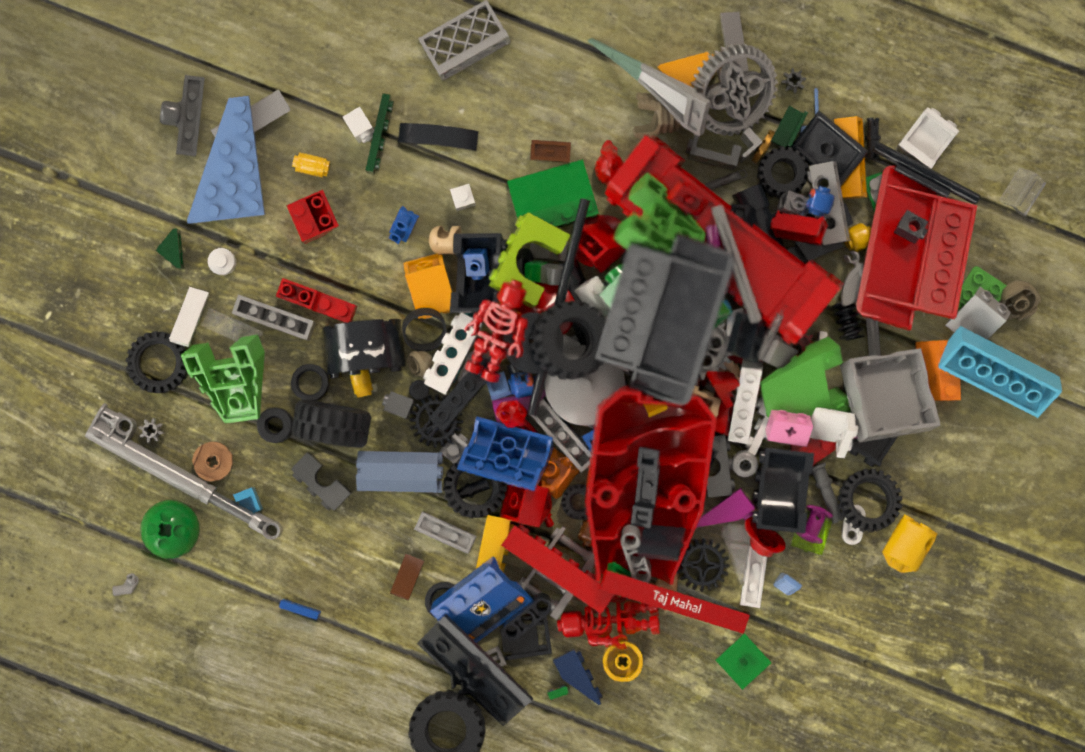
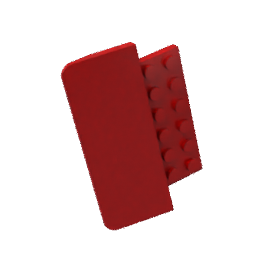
(919, 275)

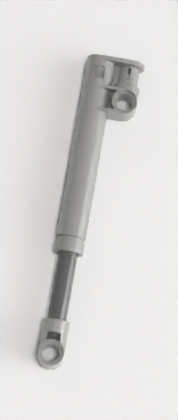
(111, 436)

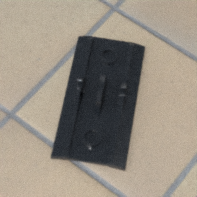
(474, 670)

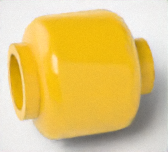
(859, 237)

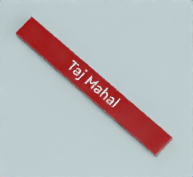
(674, 601)

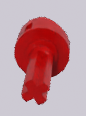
(514, 415)

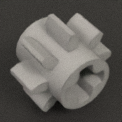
(149, 425)

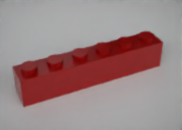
(557, 568)

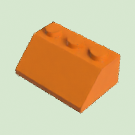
(941, 383)

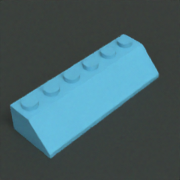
(1000, 372)

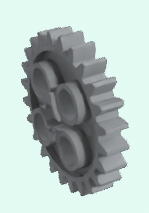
(717, 361)

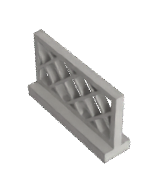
(475, 52)

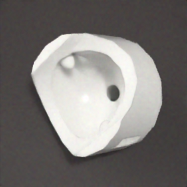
(221, 261)

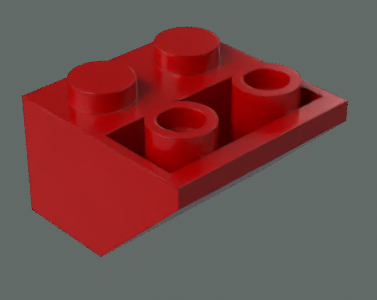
(312, 216)
(599, 245)

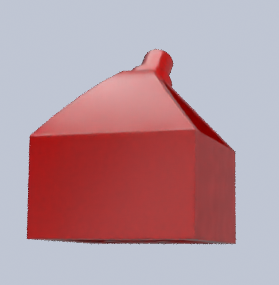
(527, 506)

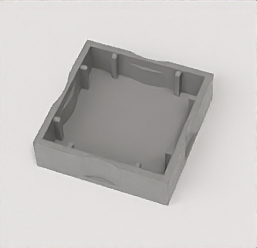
(889, 395)

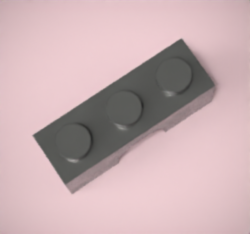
(307, 470)
(721, 483)

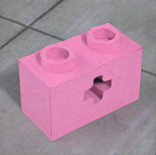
(789, 428)

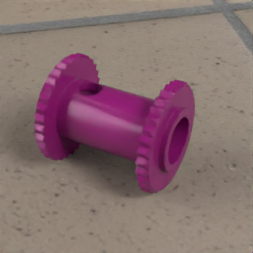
(813, 525)

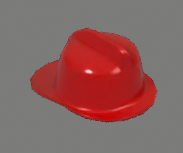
(764, 541)

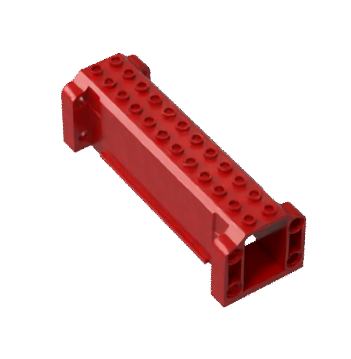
(773, 272)

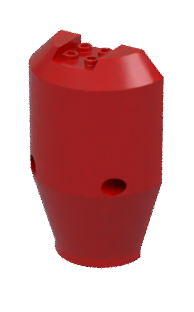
(685, 446)

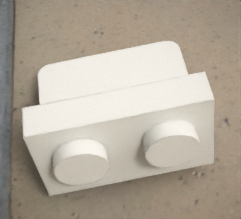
(834, 427)

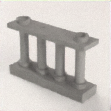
(558, 606)

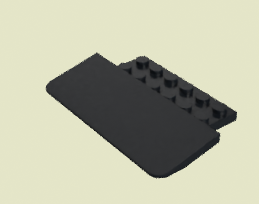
(666, 315)

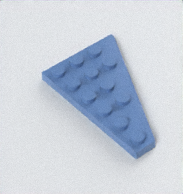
(232, 173)

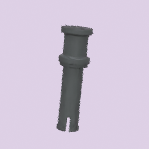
(824, 483)

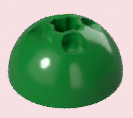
(177, 521)

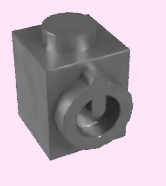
(793, 204)

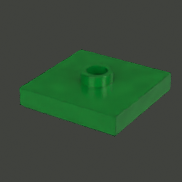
(743, 661)

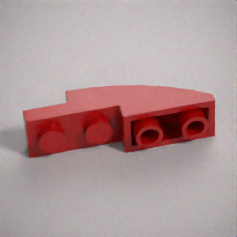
(316, 301)

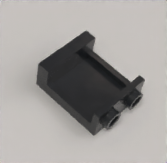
(872, 451)

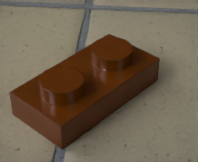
(550, 151)

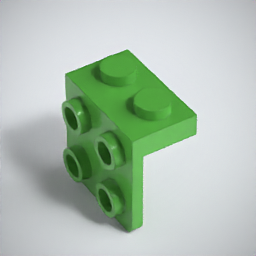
(976, 279)

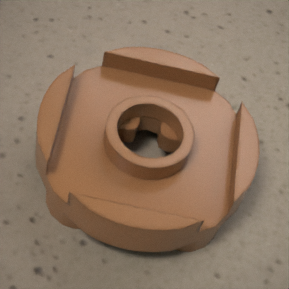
(202, 465)

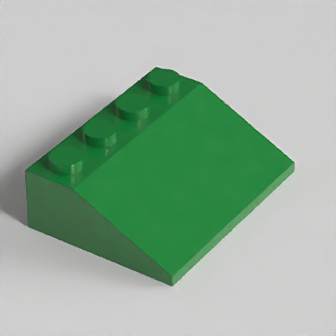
(554, 194)

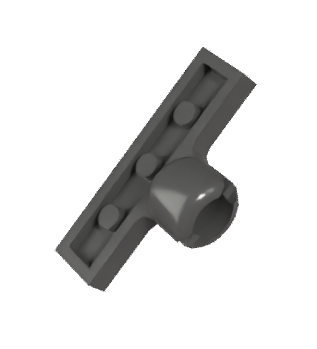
(185, 115)

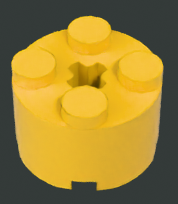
(623, 672)

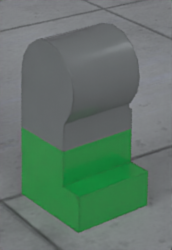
(543, 272)

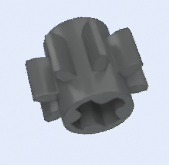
(797, 76)

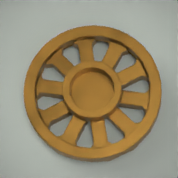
(763, 147)

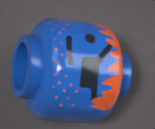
(820, 201)
(521, 384)

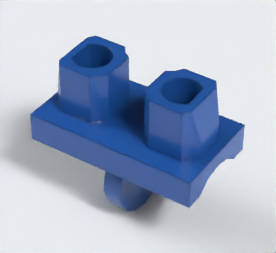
(403, 225)

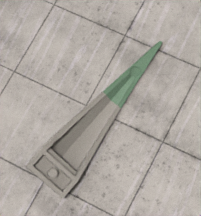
(678, 98)

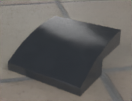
(746, 338)
(662, 542)

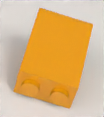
(685, 68)
(429, 283)

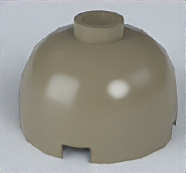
(1020, 299)

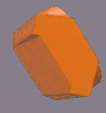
(558, 474)

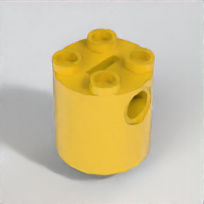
(908, 545)

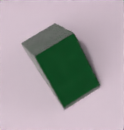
(172, 248)

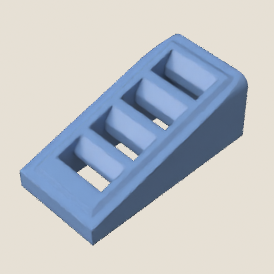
(786, 584)

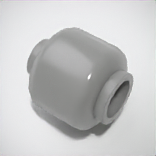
(741, 469)

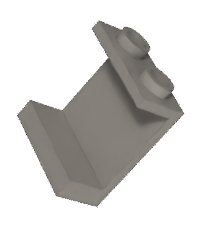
(980, 315)

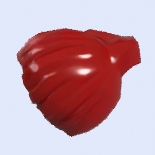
(607, 163)

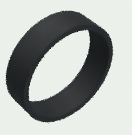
(421, 312)

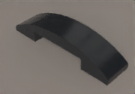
(438, 136)
(647, 487)

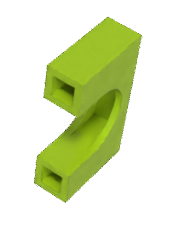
(529, 230)

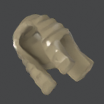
(662, 119)

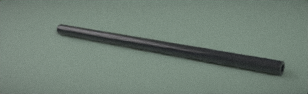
(562, 292)

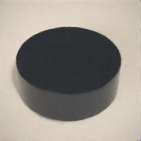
(418, 389)

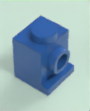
(479, 257)

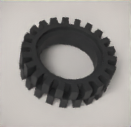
(136, 372)
(891, 493)
(464, 508)

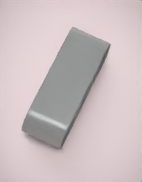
(631, 546)

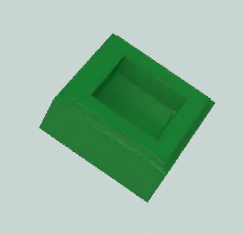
(558, 692)

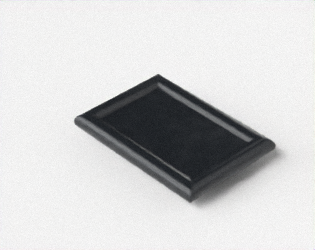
(827, 142)

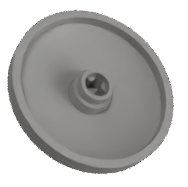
(578, 398)

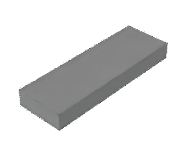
(445, 532)

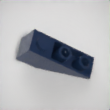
(573, 672)

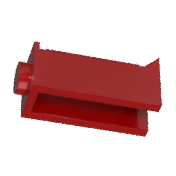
(799, 228)

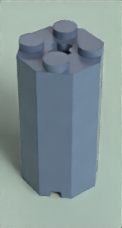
(399, 471)

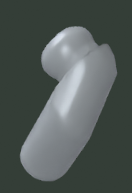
(128, 587)

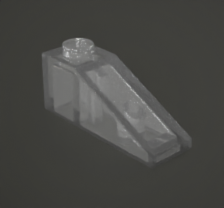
(737, 545)

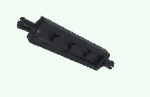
(457, 400)

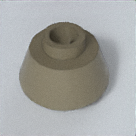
(419, 362)

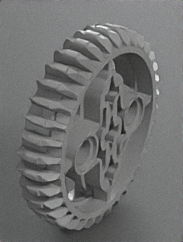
(735, 88)

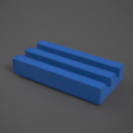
(299, 609)

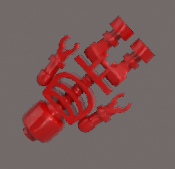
(510, 297)
(574, 623)

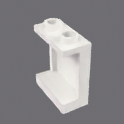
(928, 138)

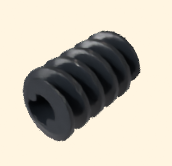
(848, 321)

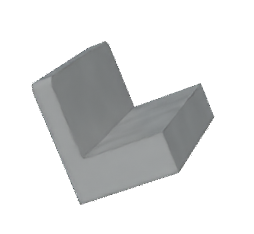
(752, 141)

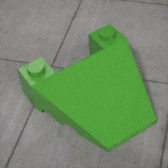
(659, 220)
(230, 382)
(803, 382)

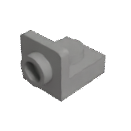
(455, 449)

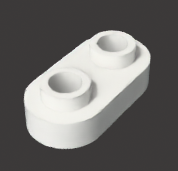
(848, 527)

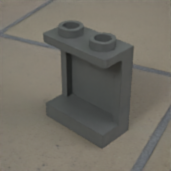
(712, 158)

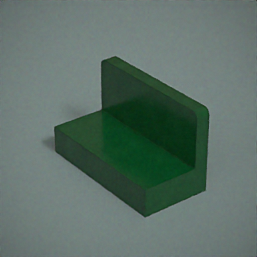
(789, 127)

